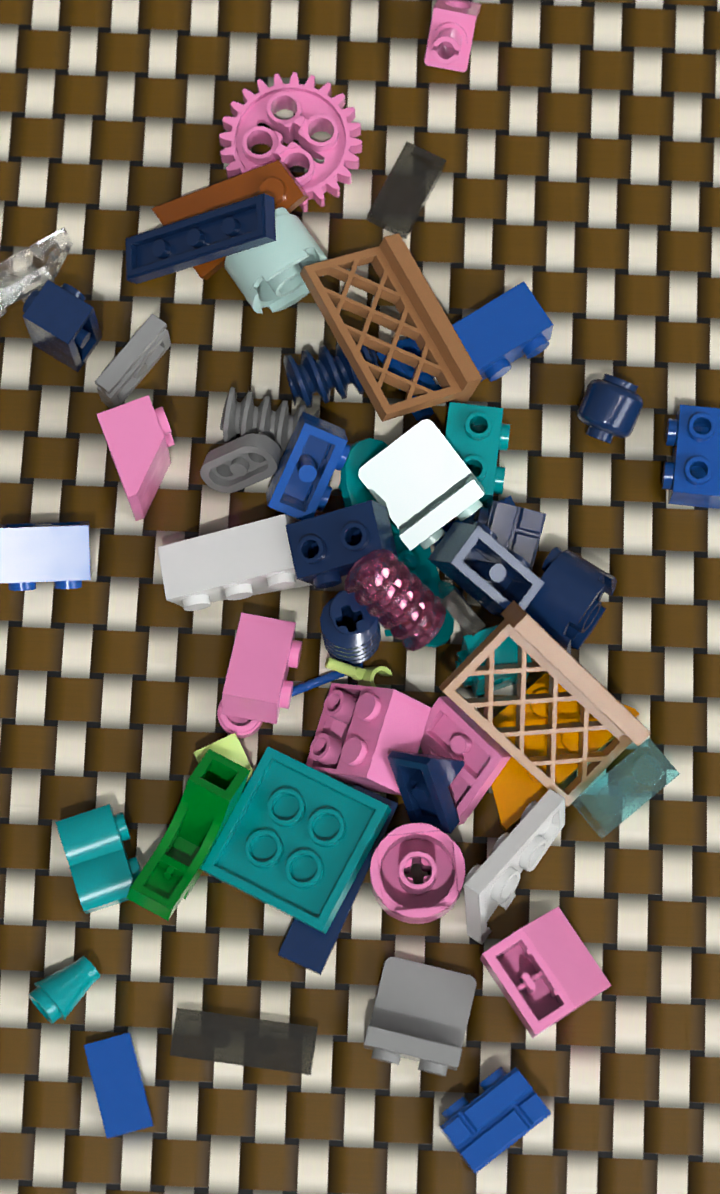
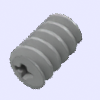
(245, 418)

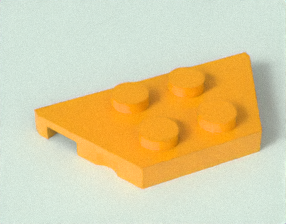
(515, 785)

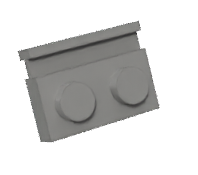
(133, 362)

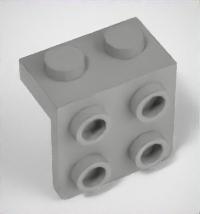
(420, 1015)

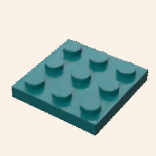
(296, 839)

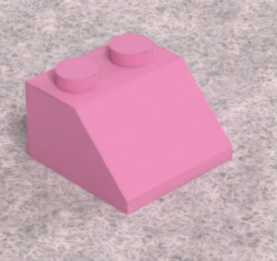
(139, 448)

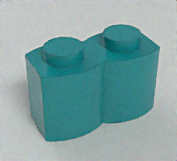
(98, 857)

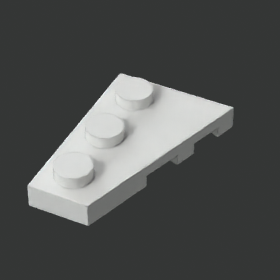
(522, 849)

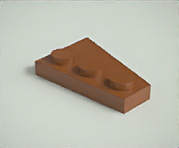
(270, 179)

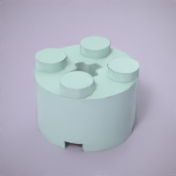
(272, 271)

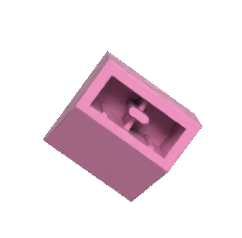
(361, 730)
(544, 971)

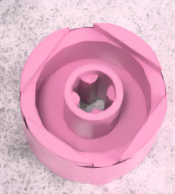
(436, 854)

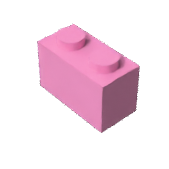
(259, 668)

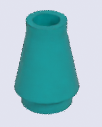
(62, 990)

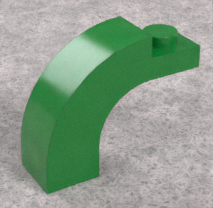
(200, 817)

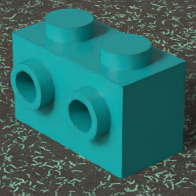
(477, 437)

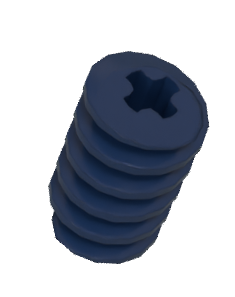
(323, 374)
(344, 645)

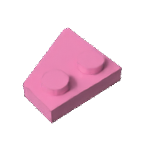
(456, 736)

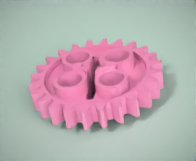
(314, 113)

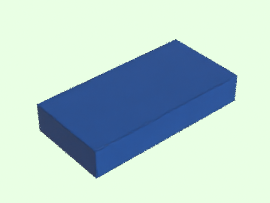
(118, 1085)

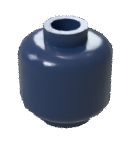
(610, 408)

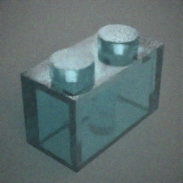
(625, 788)

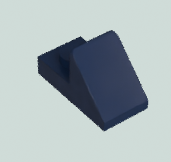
(424, 787)

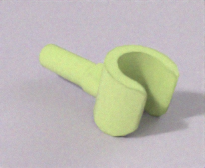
(364, 676)

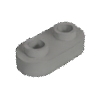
(241, 463)

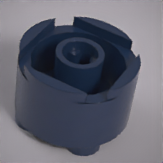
(570, 597)

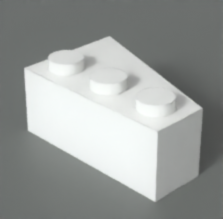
(229, 564)

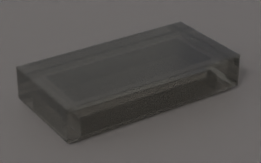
(406, 190)

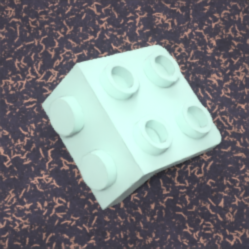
(422, 484)

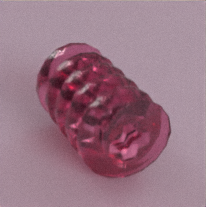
(396, 598)

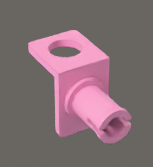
(451, 34)

